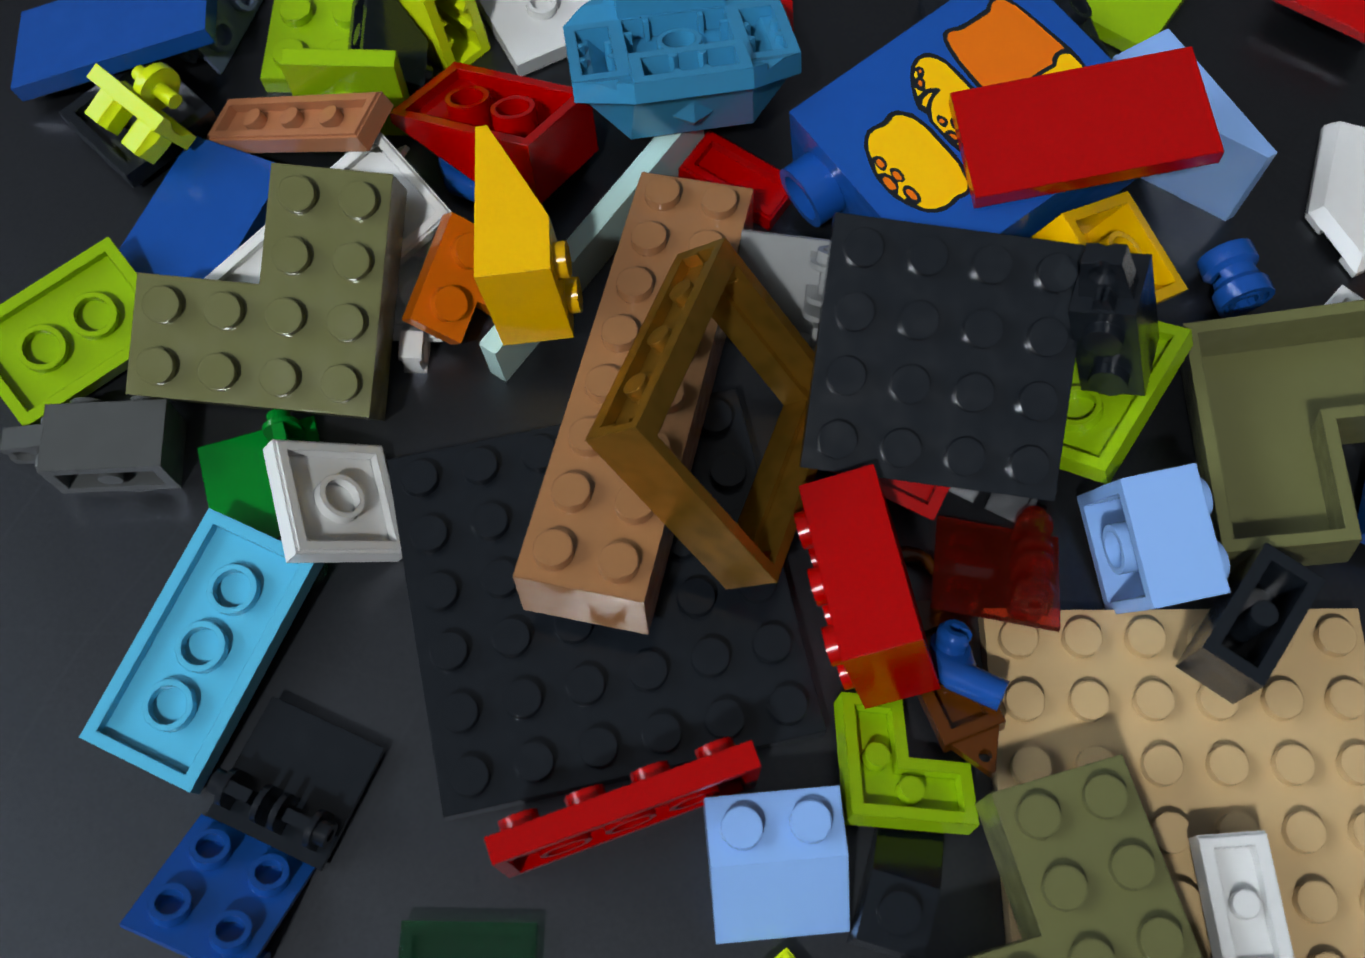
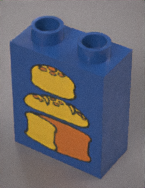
(885, 130)

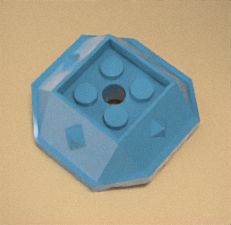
(679, 61)

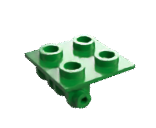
(237, 472)

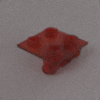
(999, 570)

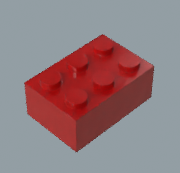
(864, 589)

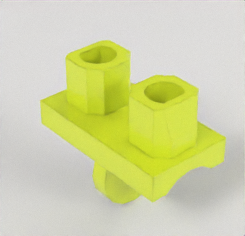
(151, 92)

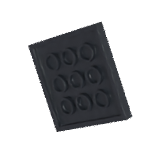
(943, 356)

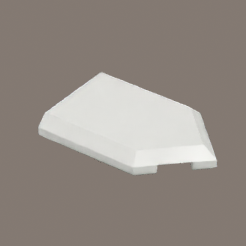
(1338, 192)

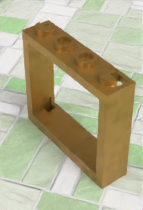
(625, 433)

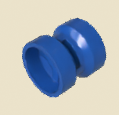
(1235, 278)

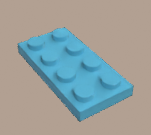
(201, 653)

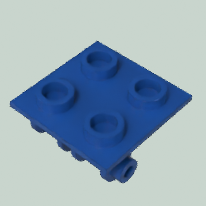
(218, 894)

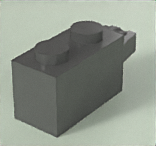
(103, 445)

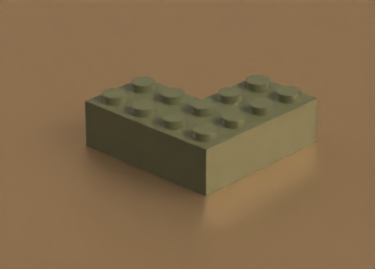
(313, 326)
(1269, 424)
(1083, 869)

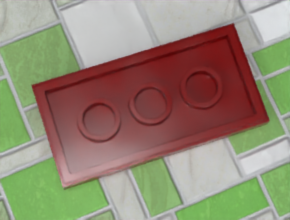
(1085, 127)

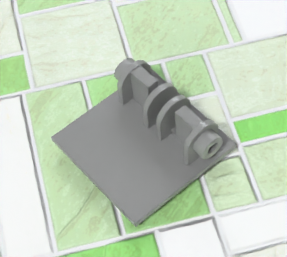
(791, 272)

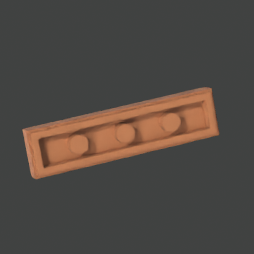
(302, 123)

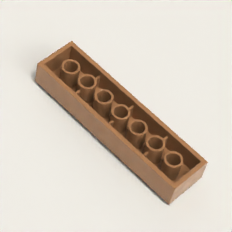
(591, 540)

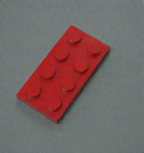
(600, 817)

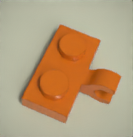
(446, 284)

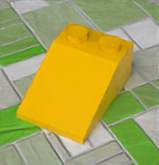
(517, 255)

